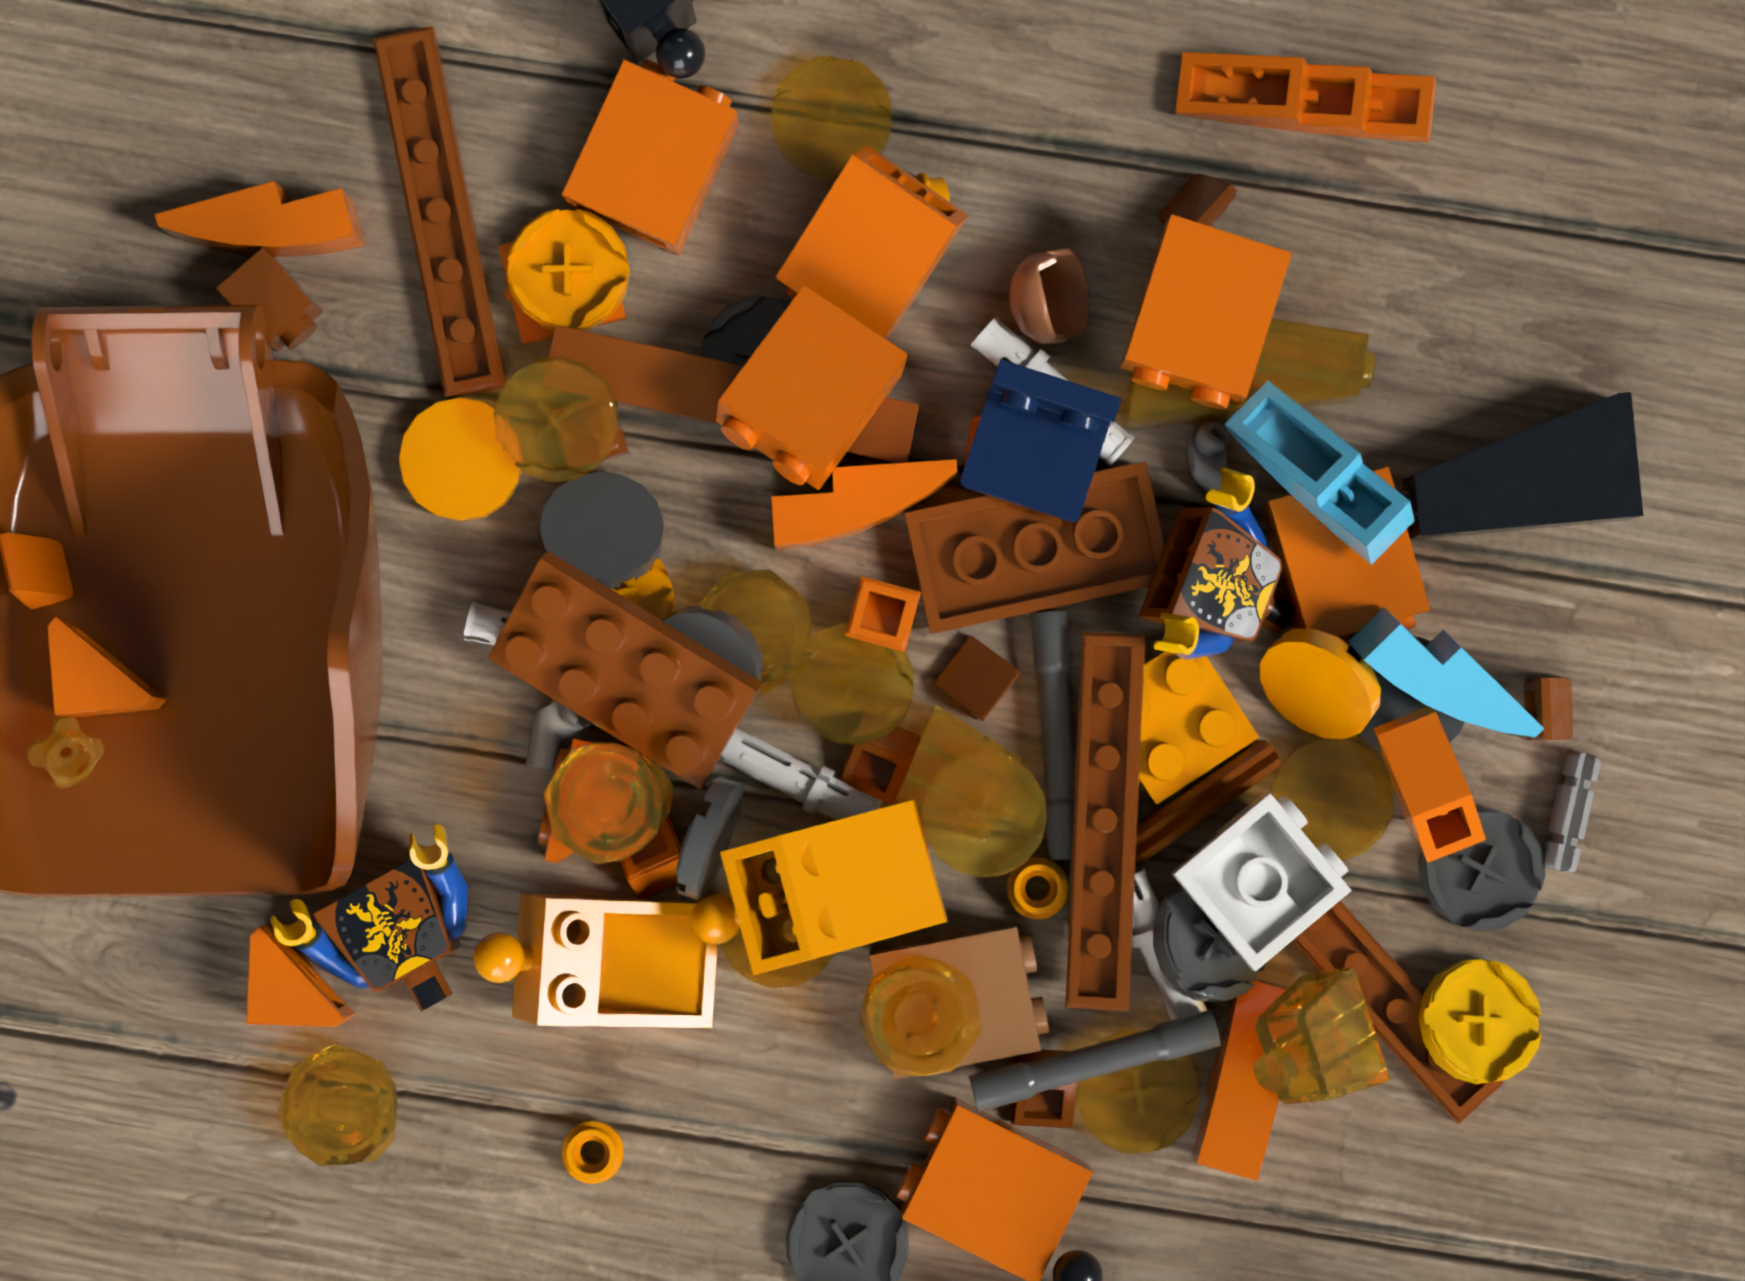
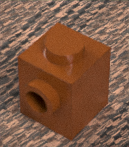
(285, 303)

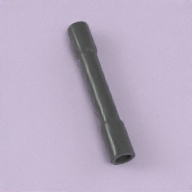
(1052, 664)
(1163, 1042)

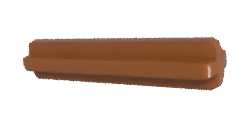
(1205, 798)

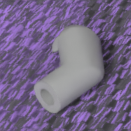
(1207, 454)
(551, 726)

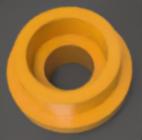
(1056, 894)
(578, 1165)

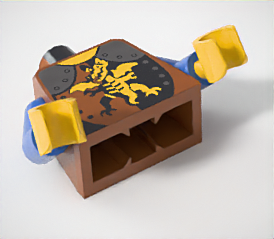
(1216, 576)
(390, 926)

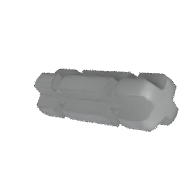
(1571, 811)

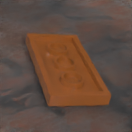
(1003, 561)
(624, 669)

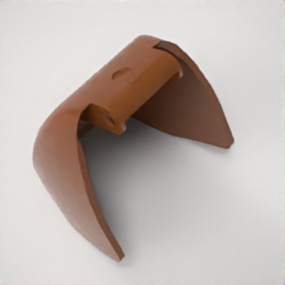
(229, 564)

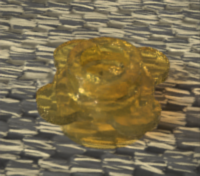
(74, 767)

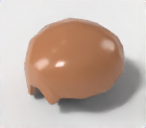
(1050, 296)

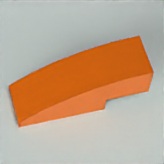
(267, 219)
(859, 501)
(1237, 1107)

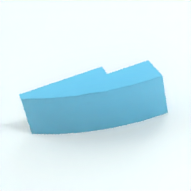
(1321, 472)
(1440, 676)

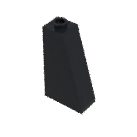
(1544, 477)

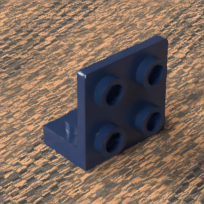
(1038, 441)

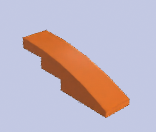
(1305, 96)

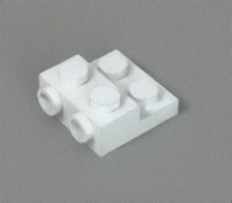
(1263, 879)

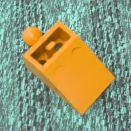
(838, 886)
(603, 963)

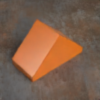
(90, 678)
(288, 988)

